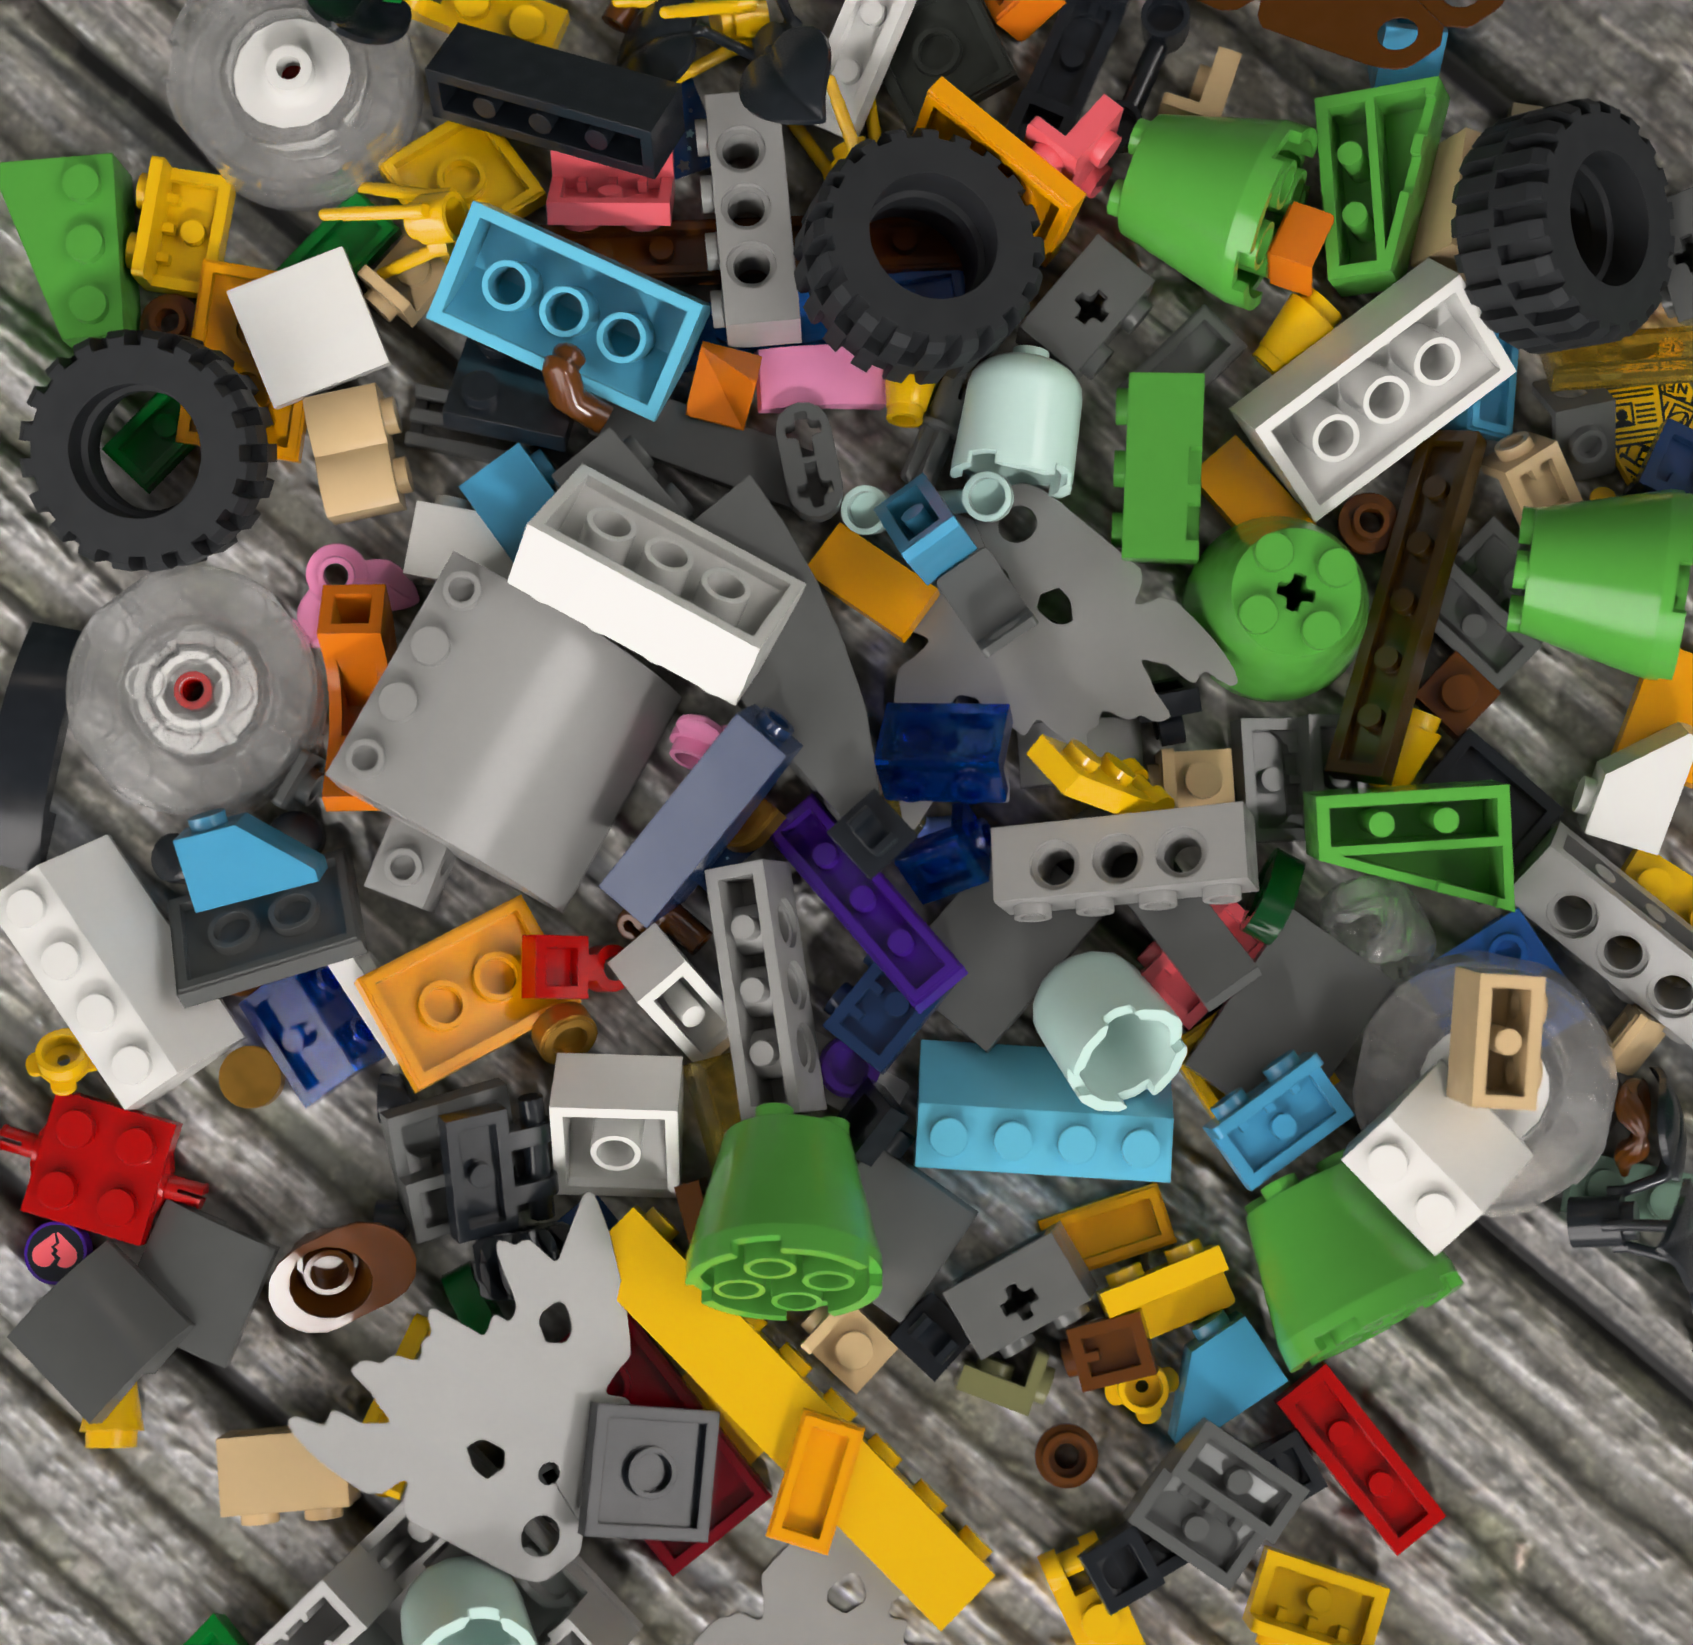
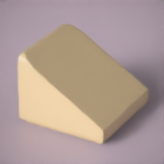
(1634, 1038)

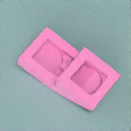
(817, 377)

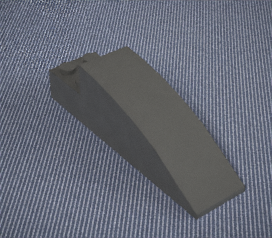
(808, 667)

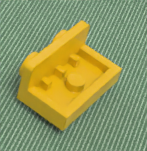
(180, 223)
(1174, 1292)
(1312, 1603)

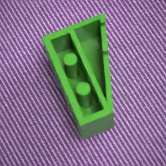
(1375, 177)
(75, 234)
(1160, 468)
(1420, 834)

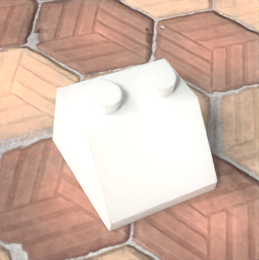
(617, 1124)
(1436, 1159)

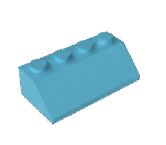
(536, 289)
(1023, 1117)

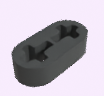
(824, 460)

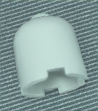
(1021, 421)
(1107, 1029)
(464, 1604)

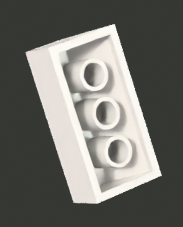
(1373, 388)
(655, 583)
(110, 971)

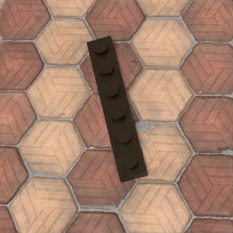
(1406, 608)

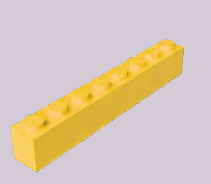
(765, 1395)

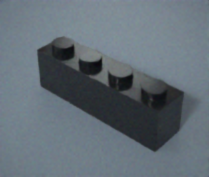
(556, 100)

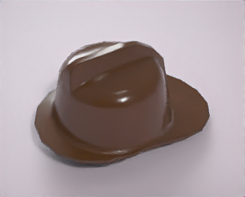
(341, 1275)

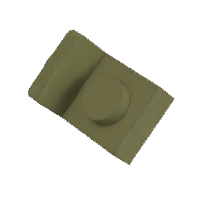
(993, 1381)

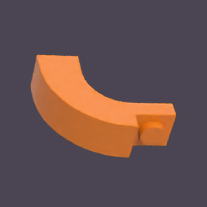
(356, 647)

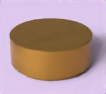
(564, 1030)
(251, 1077)

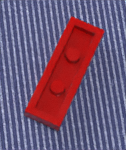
(1359, 1458)

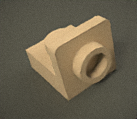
(1208, 90)
(405, 293)
(1531, 472)
(1194, 776)
(847, 1345)

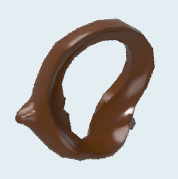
(1634, 1112)

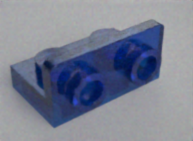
(944, 752)
(312, 1032)

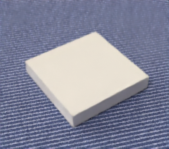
(308, 327)

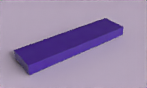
(868, 909)

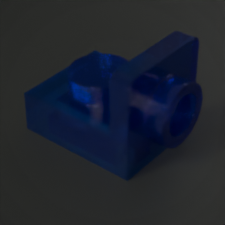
(948, 858)

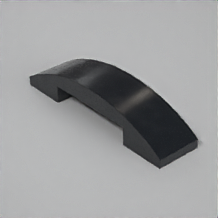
(1069, 65)
(32, 743)
(1132, 1564)

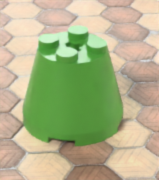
(1212, 195)
(1607, 579)
(1271, 648)
(785, 1221)
(1338, 1263)

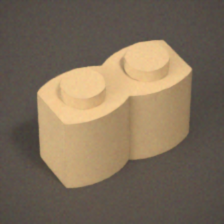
(357, 453)

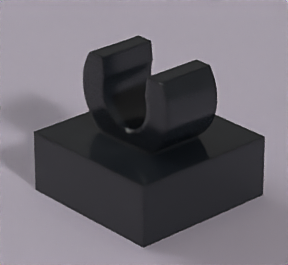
(1180, 698)
(872, 834)
(875, 1123)
(930, 1336)

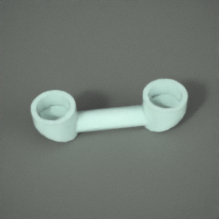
(984, 497)

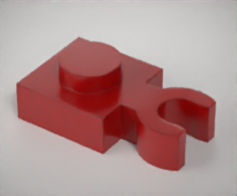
(565, 967)

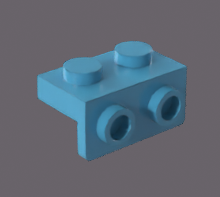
(1277, 1118)

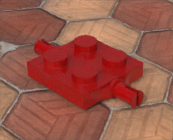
(102, 1167)

